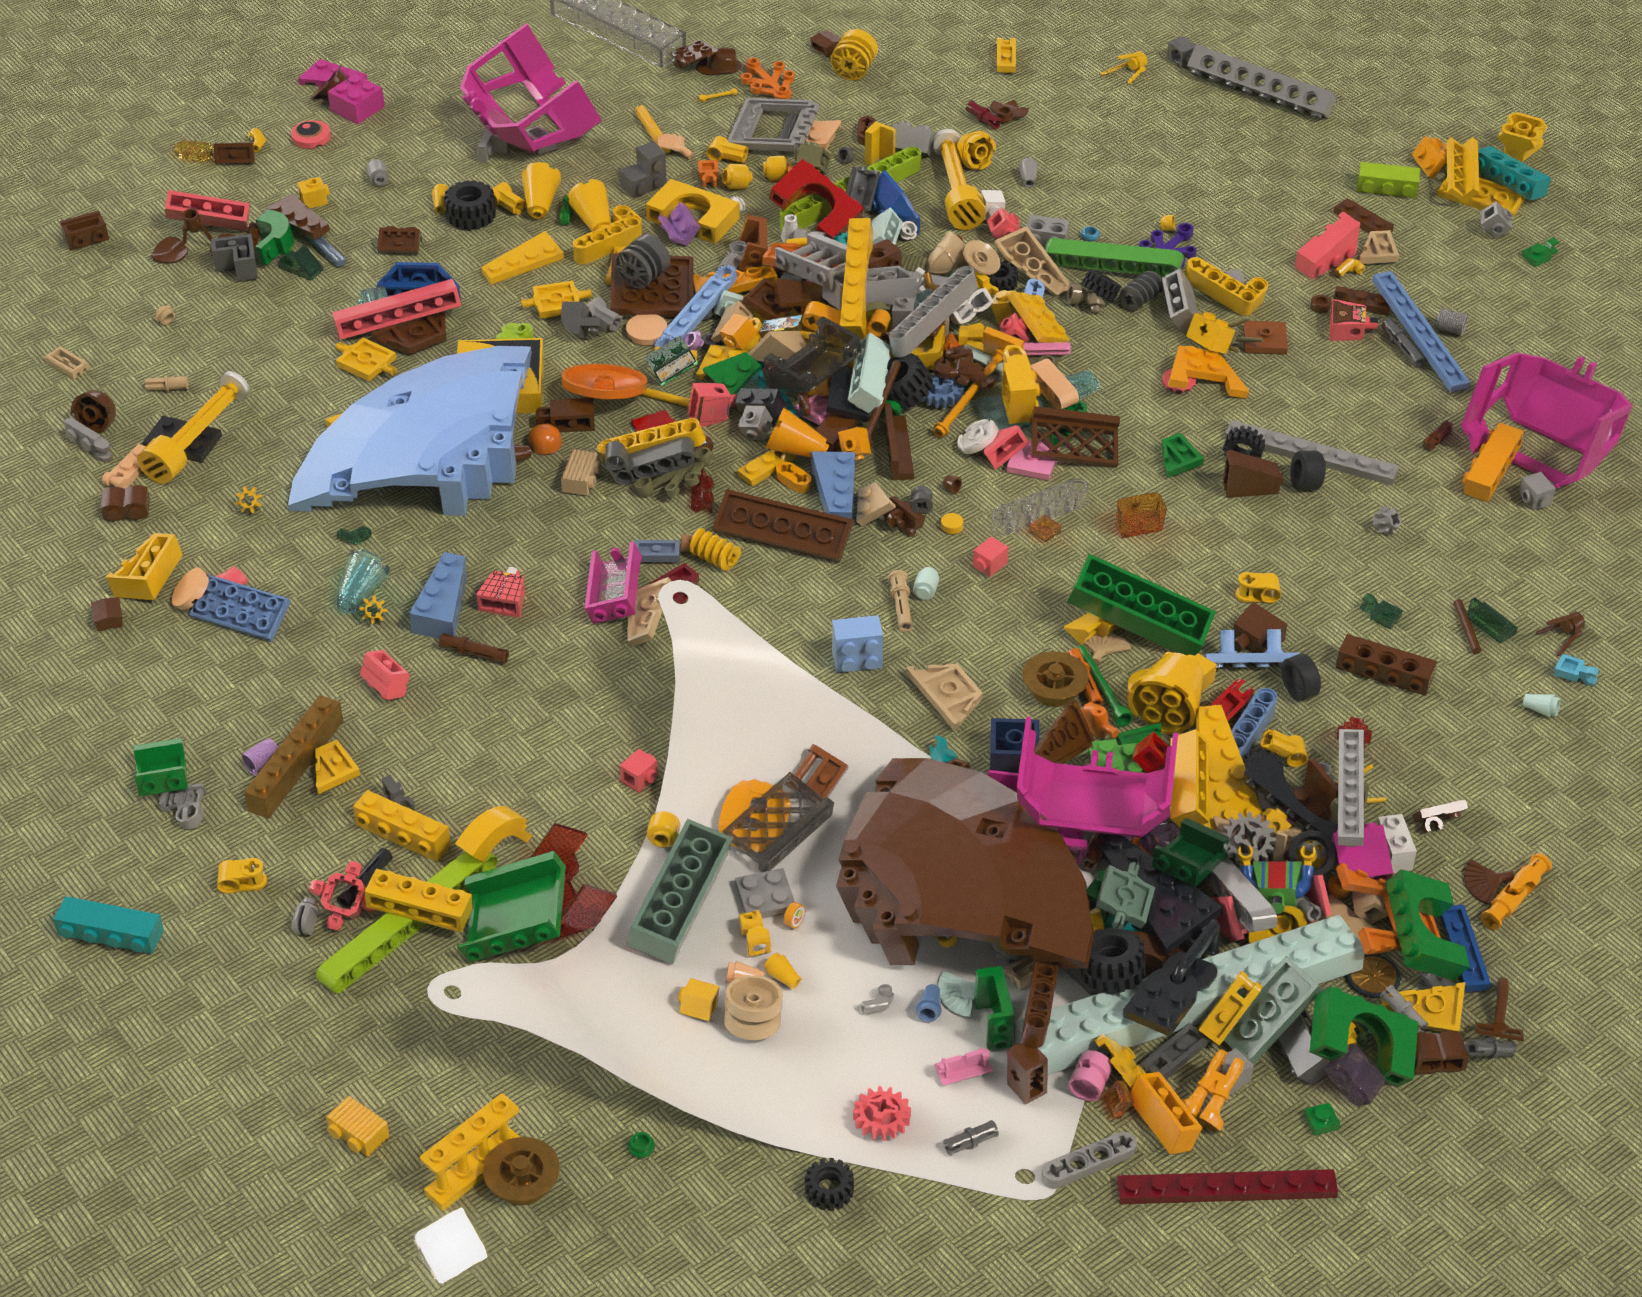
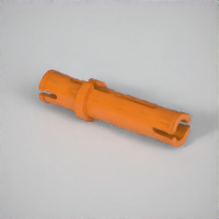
(1091, 691)

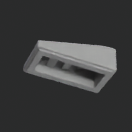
(538, 132)

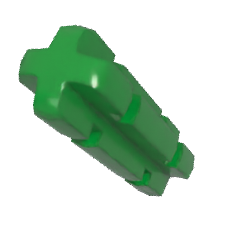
(565, 211)

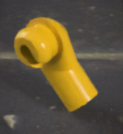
(258, 138)
(1349, 265)

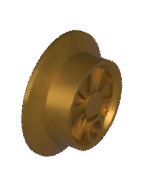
(1055, 678)
(521, 1170)

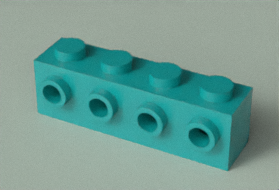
(108, 925)

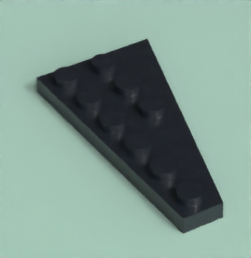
(1176, 907)

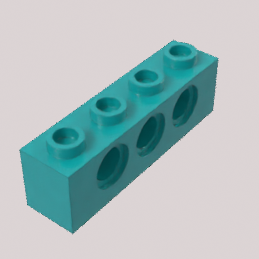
(1512, 173)

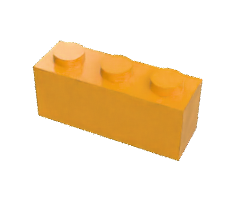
(1165, 1113)

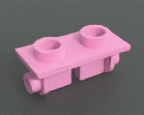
(963, 1067)

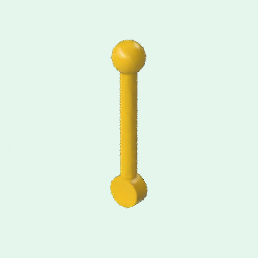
(702, 98)

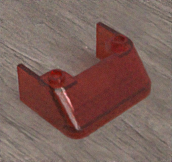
(587, 906)

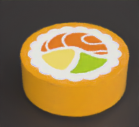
(794, 915)

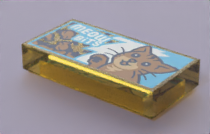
(791, 323)

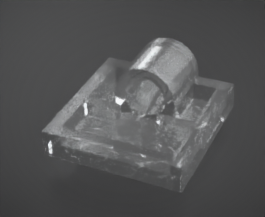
(449, 1246)

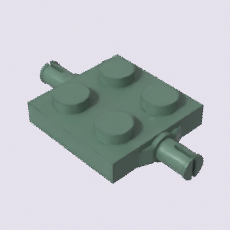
(1125, 896)

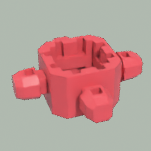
(327, 890)

